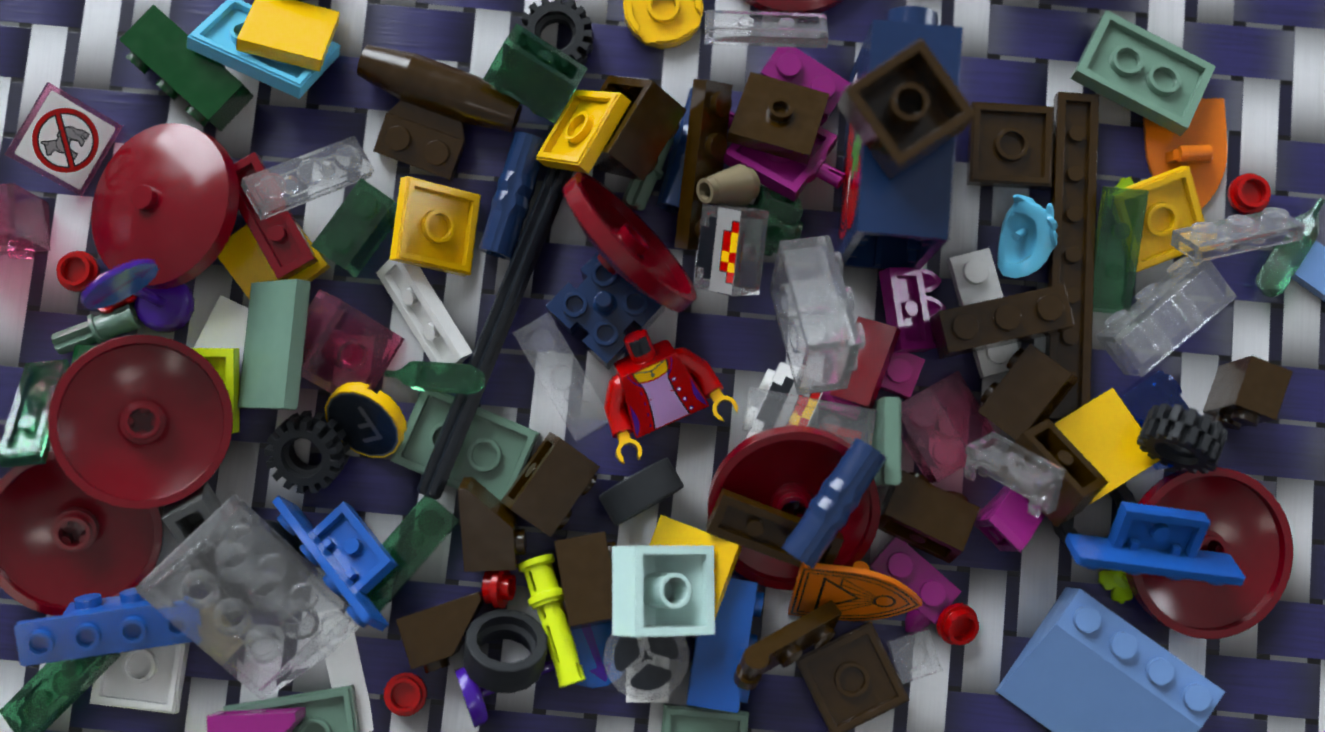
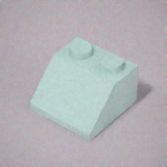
(663, 591)

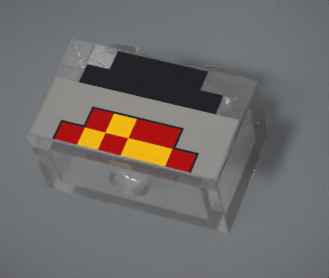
(731, 249)

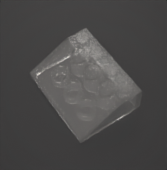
(249, 600)

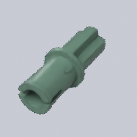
(639, 191)
(96, 329)

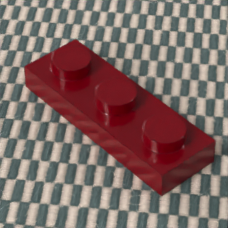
(277, 235)

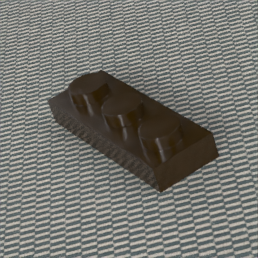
(759, 527)

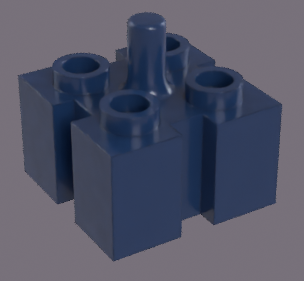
(604, 310)

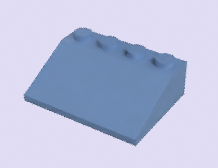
(1104, 675)

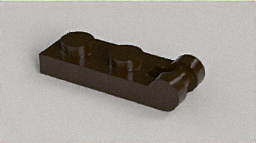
(786, 645)

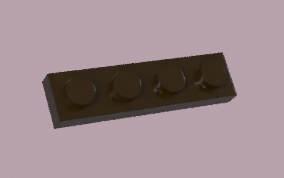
(703, 153)

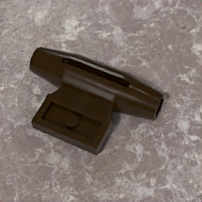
(432, 109)

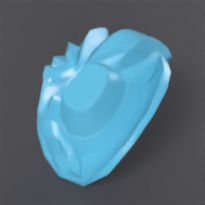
(1026, 237)

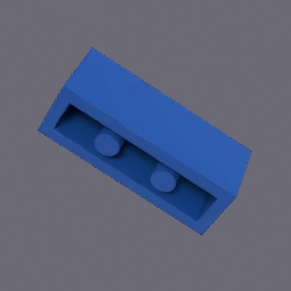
(718, 655)

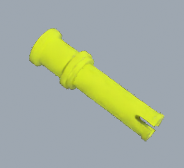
(547, 600)

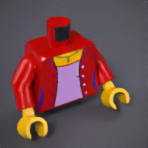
(657, 388)

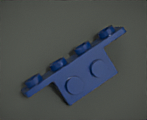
(1156, 543)
(347, 554)
(95, 628)

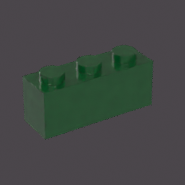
(202, 82)

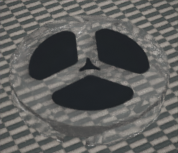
(646, 665)

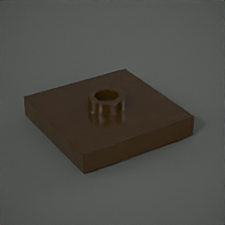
(778, 117)
(1010, 146)
(851, 679)

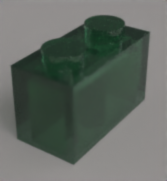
(535, 73)
(357, 228)

